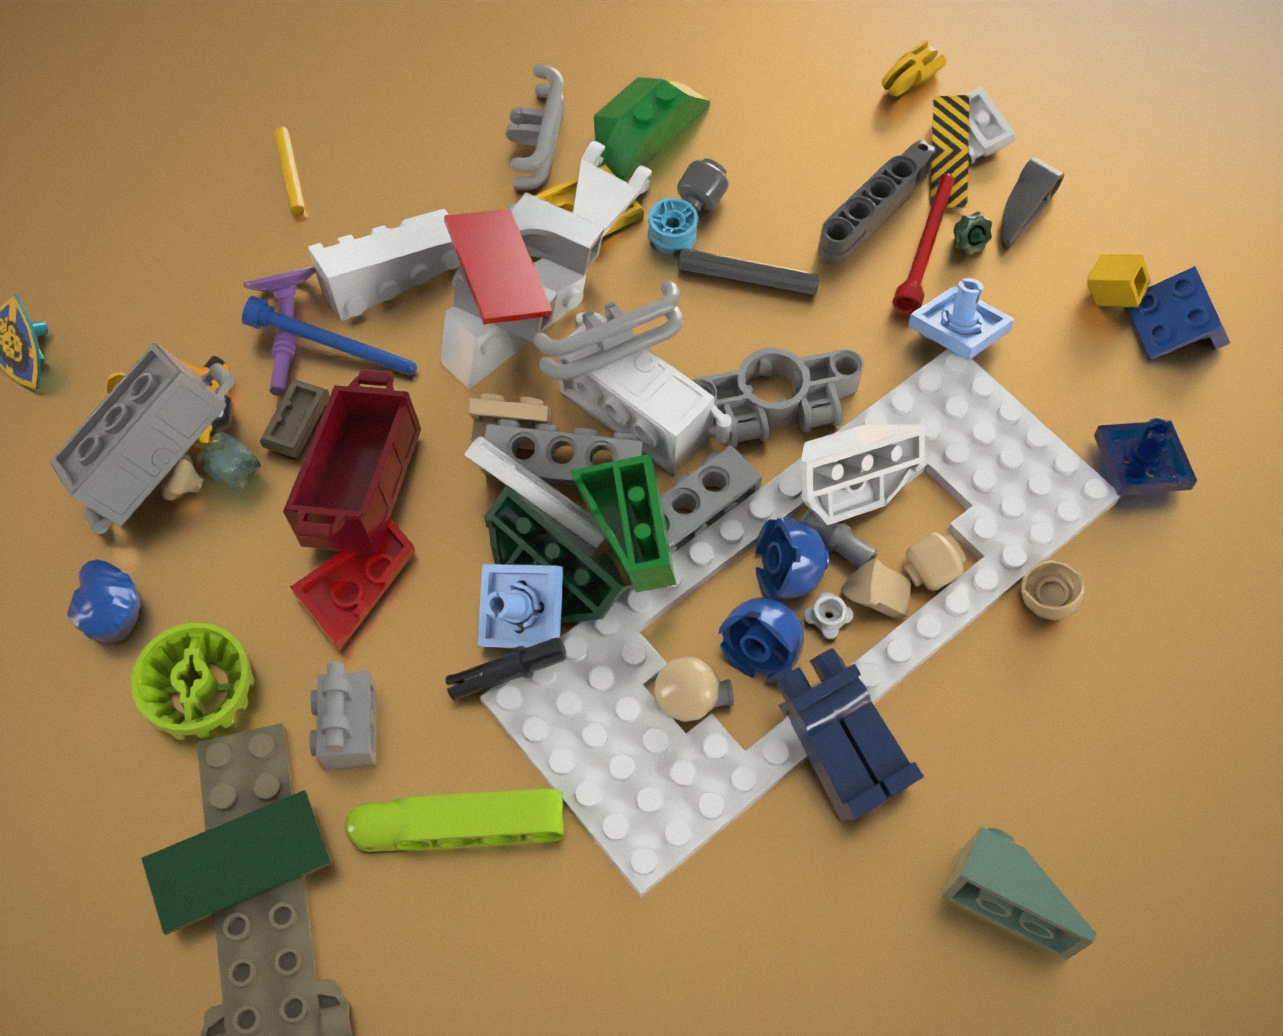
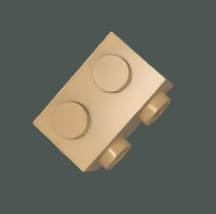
(493, 407)

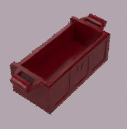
(354, 466)

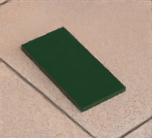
(235, 862)

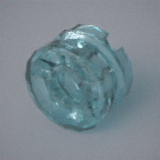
(229, 461)

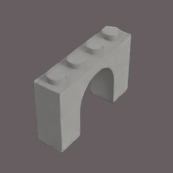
(547, 234)

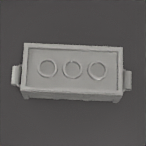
(138, 435)

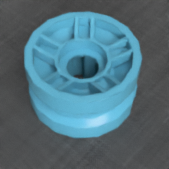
(670, 214)

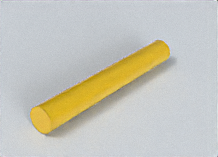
(289, 171)

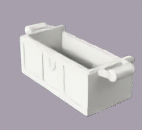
(647, 400)

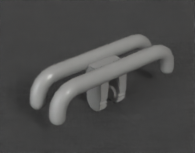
(539, 129)
(613, 337)

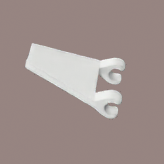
(602, 195)

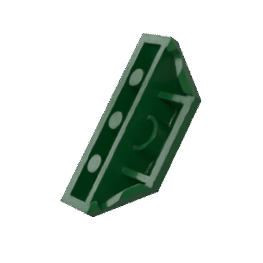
(530, 536)

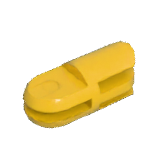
(913, 69)

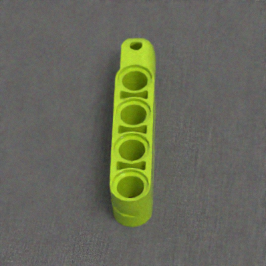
(458, 820)

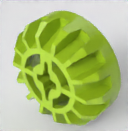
(177, 662)

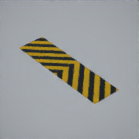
(951, 141)

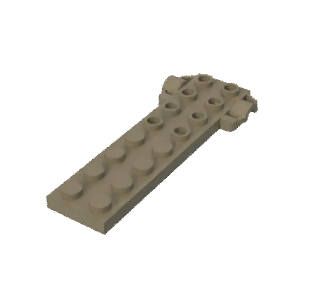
(267, 940)

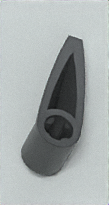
(1029, 196)

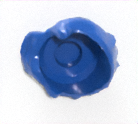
(104, 603)

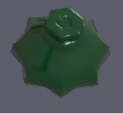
(972, 233)

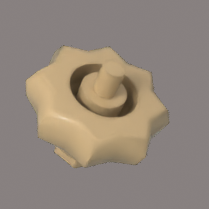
(181, 479)

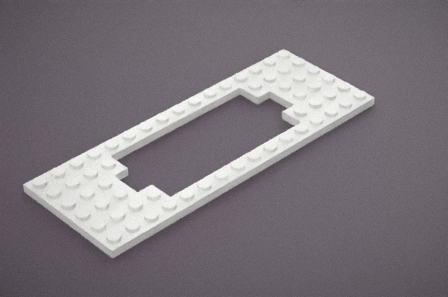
(664, 793)

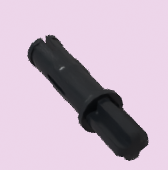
(506, 668)

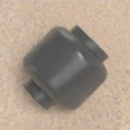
(703, 184)

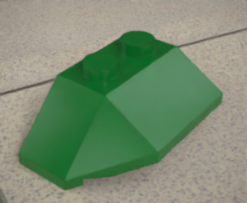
(644, 121)

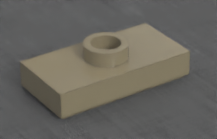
(295, 418)

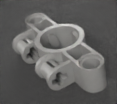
(815, 387)

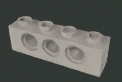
(548, 439)
(723, 470)

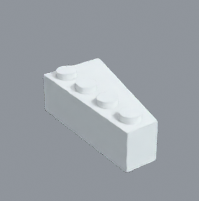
(384, 264)

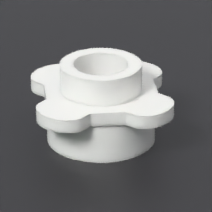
(829, 604)

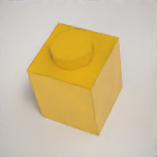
(1119, 280)

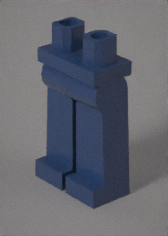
(845, 736)

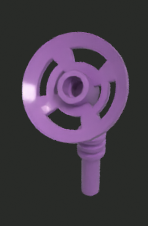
(284, 343)

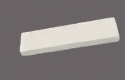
(535, 490)

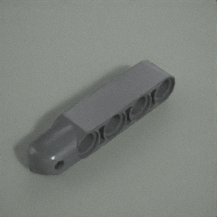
(874, 203)

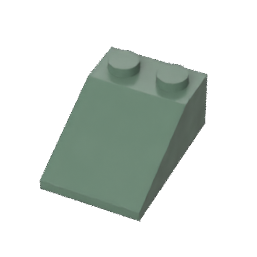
(1013, 891)

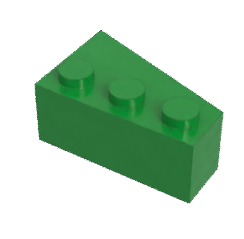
(631, 517)

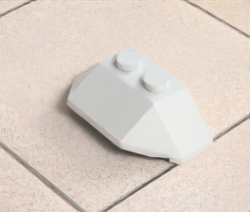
(859, 469)

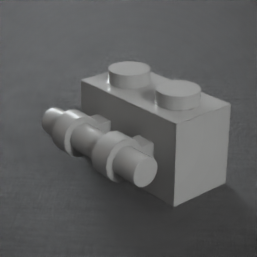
(344, 719)

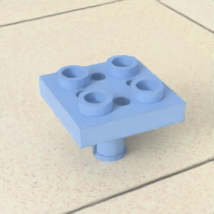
(961, 320)
(506, 605)

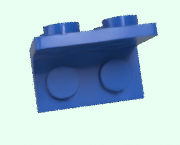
(1177, 315)

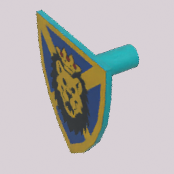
(18, 343)

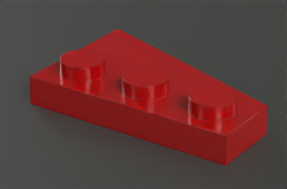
(351, 583)

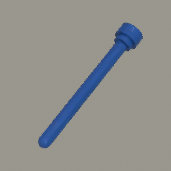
(259, 314)

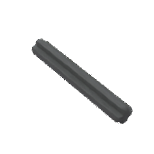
(748, 271)

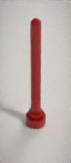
(910, 294)

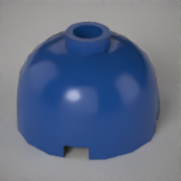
(791, 558)
(762, 638)

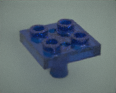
(1148, 448)

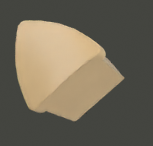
(879, 588)

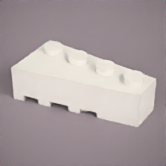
(475, 349)

